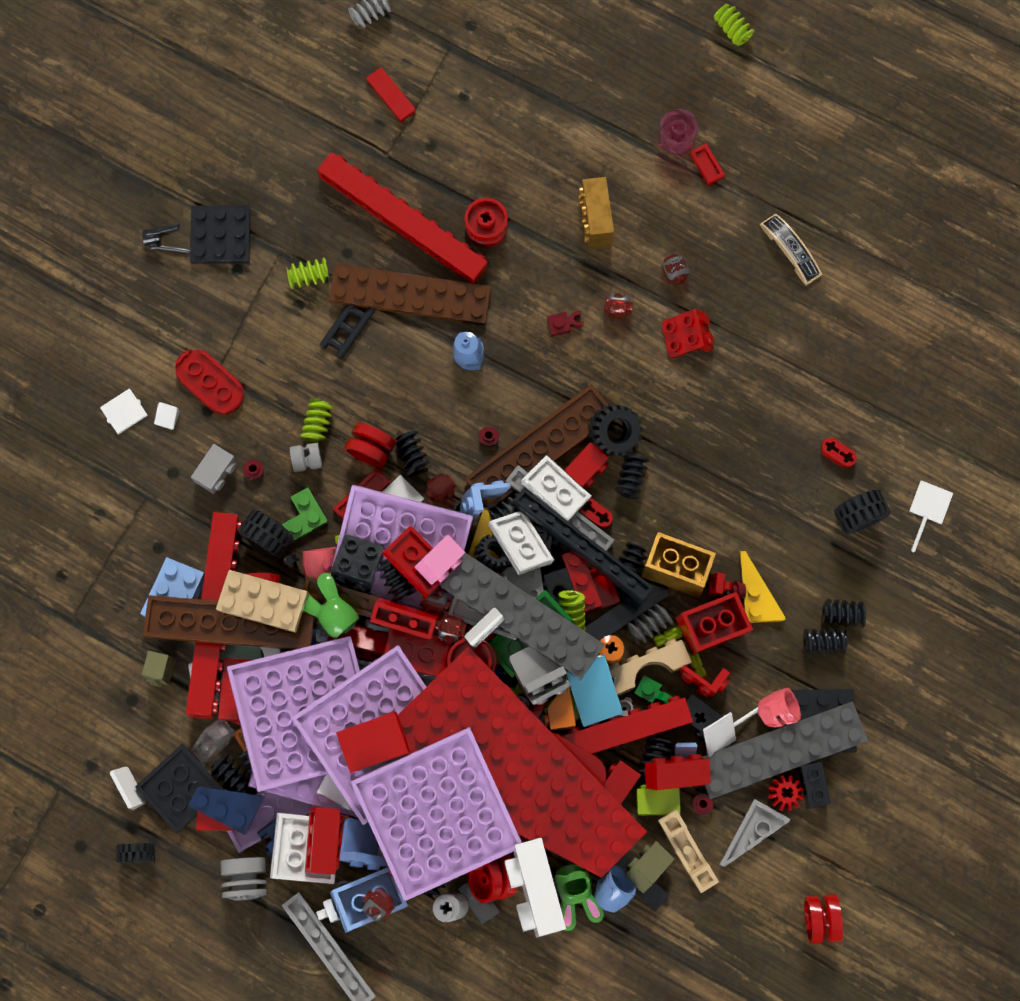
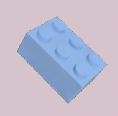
(177, 581)
(349, 898)

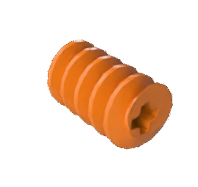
(618, 649)

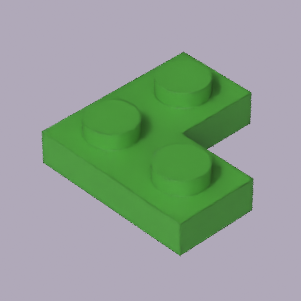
(310, 515)

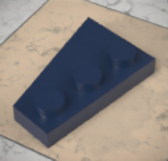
(227, 807)

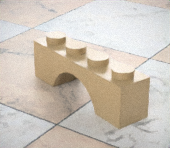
(671, 657)

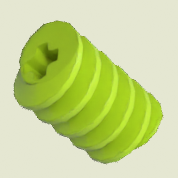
(732, 26)
(307, 273)
(316, 420)
(574, 605)

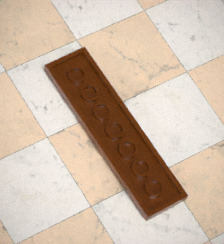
(410, 294)
(550, 437)
(200, 622)

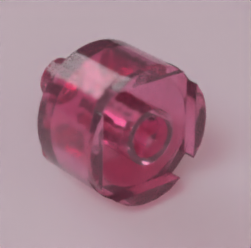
(678, 131)

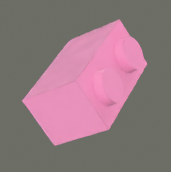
(439, 560)

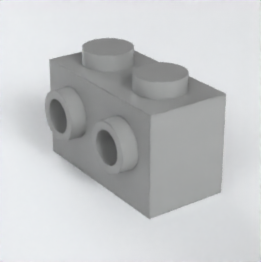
(214, 469)

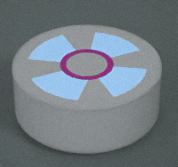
(321, 635)

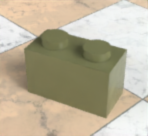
(158, 669)
(649, 867)

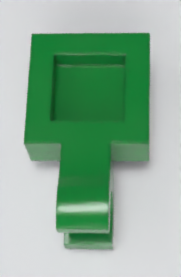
(650, 690)

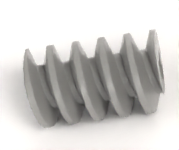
(367, 10)
(450, 907)

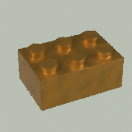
(596, 213)
(678, 565)

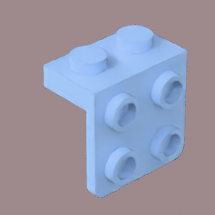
(473, 498)

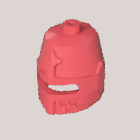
(318, 561)
(779, 708)

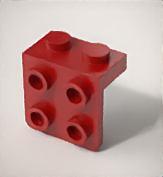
(687, 333)
(704, 688)

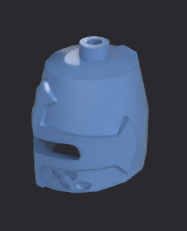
(468, 351)
(615, 891)

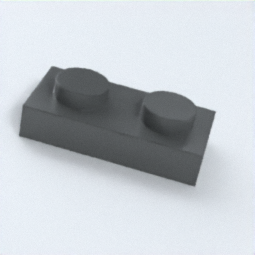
(483, 911)

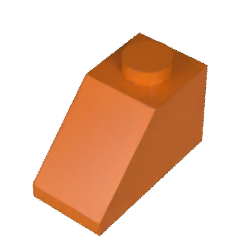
(560, 713)

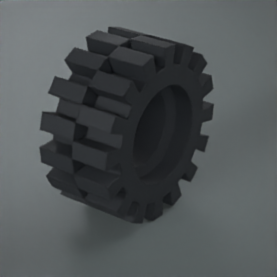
(483, 556)
(135, 852)

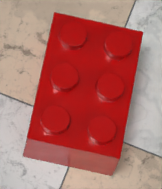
(714, 623)

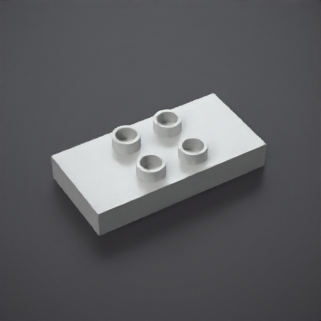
(533, 873)

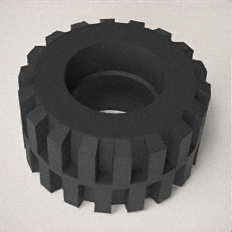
(630, 433)
(862, 511)
(266, 534)

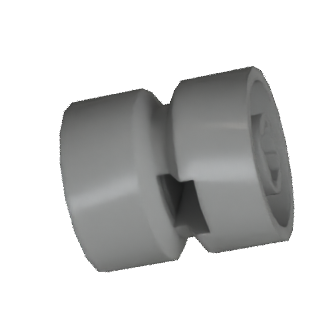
(305, 457)

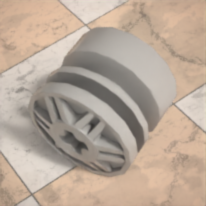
(243, 878)

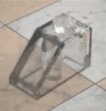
(212, 741)

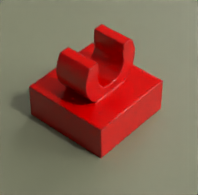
(718, 585)

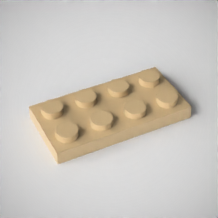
(262, 601)

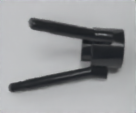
(153, 237)

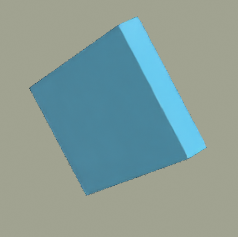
(595, 693)

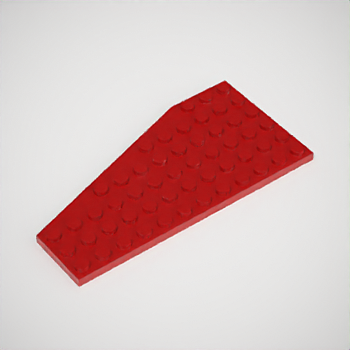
(534, 772)

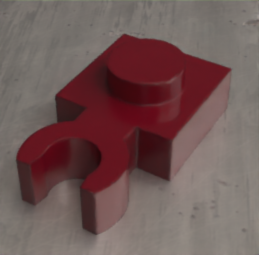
(561, 324)

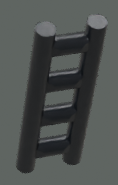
(340, 324)

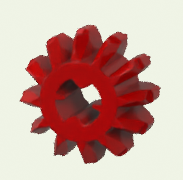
(793, 793)

